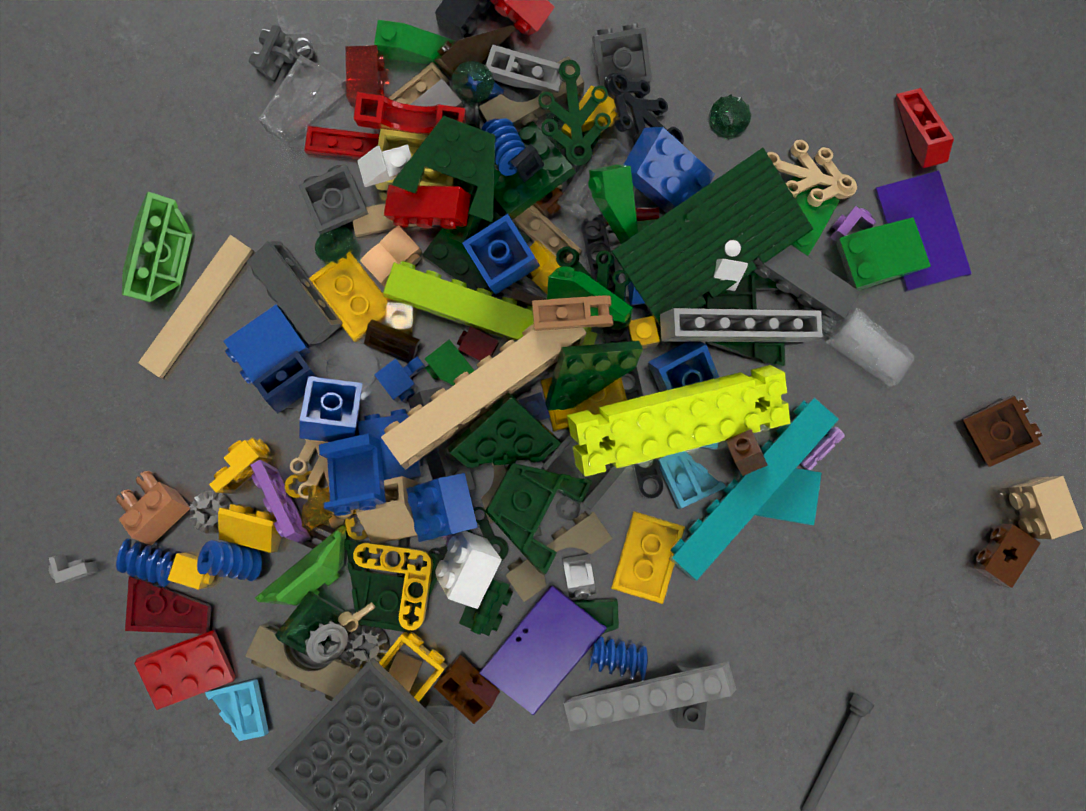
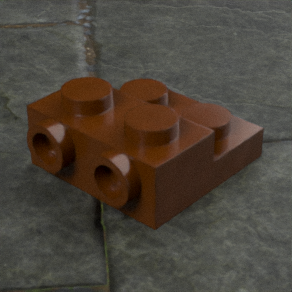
(1003, 430)

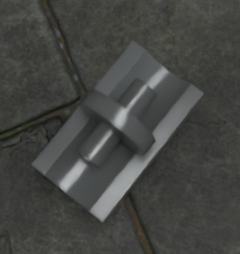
(273, 53)

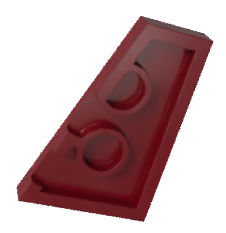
(163, 610)

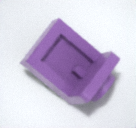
(856, 216)

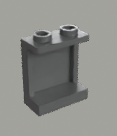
(563, 462)

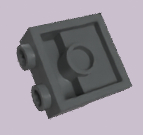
(622, 53)
(333, 198)

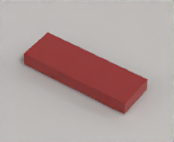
(339, 142)

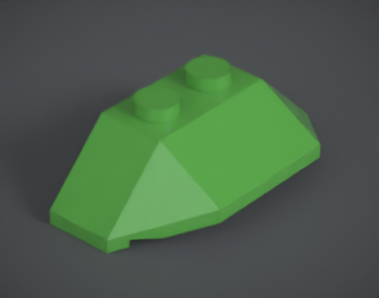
(156, 249)
(309, 573)

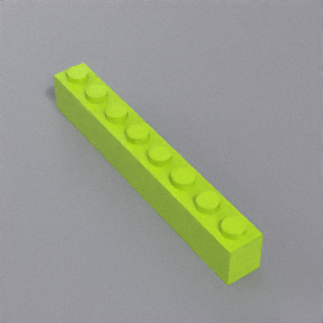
(461, 304)

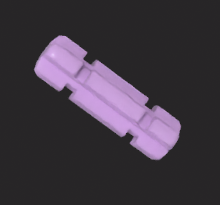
(824, 446)

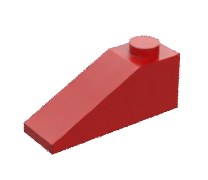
(925, 129)

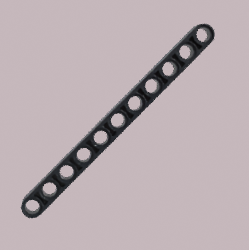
(599, 243)

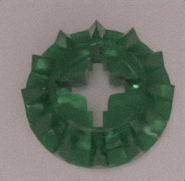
(478, 72)
(722, 123)
(327, 241)

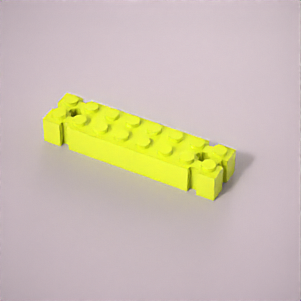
(678, 419)

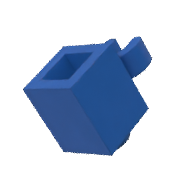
(398, 379)

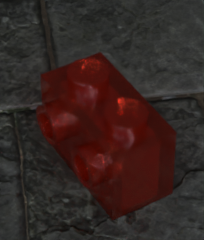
(364, 72)

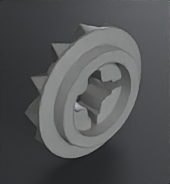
(203, 501)
(373, 635)
(332, 648)

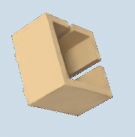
(1045, 507)

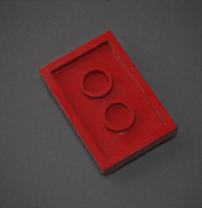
(185, 669)

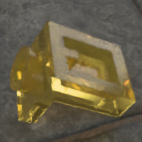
(313, 510)

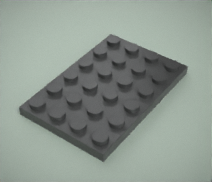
(361, 746)

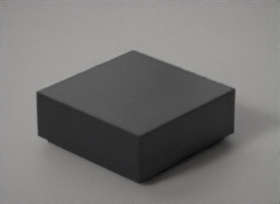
(527, 163)

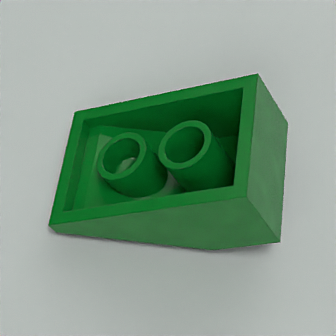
(816, 216)
(882, 253)

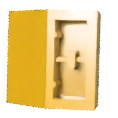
(250, 529)

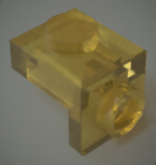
(399, 316)

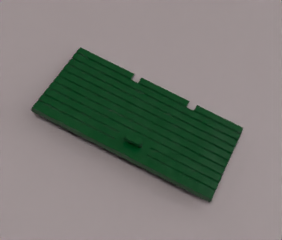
(678, 253)

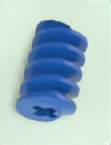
(507, 143)
(229, 560)
(143, 563)
(619, 658)

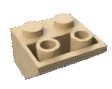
(391, 519)

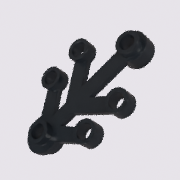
(620, 89)

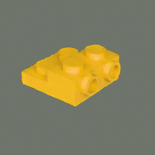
(239, 458)

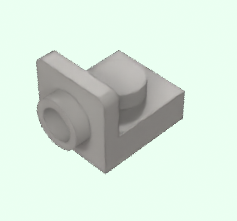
(66, 572)
(579, 576)

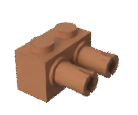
(154, 512)

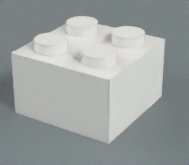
(467, 568)

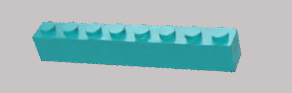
(752, 490)

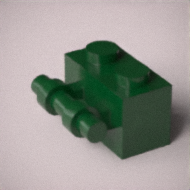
(486, 616)

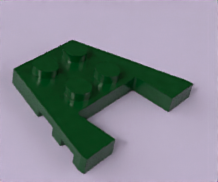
(458, 153)
(745, 298)
(522, 503)
(383, 591)

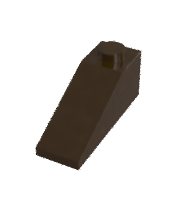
(469, 49)

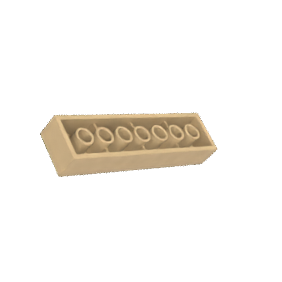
(477, 392)

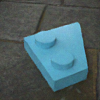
(687, 479)
(241, 708)

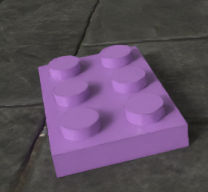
(279, 502)

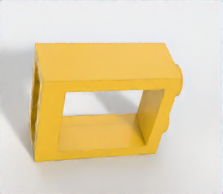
(415, 643)

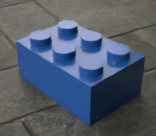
(666, 169)

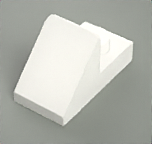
(383, 166)
(730, 269)

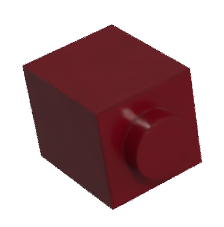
(476, 344)

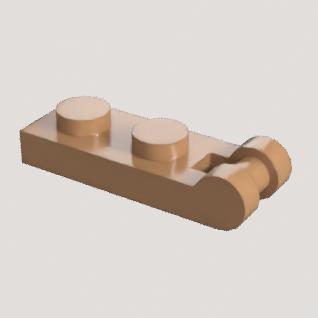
(571, 313)

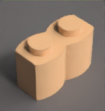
(392, 248)

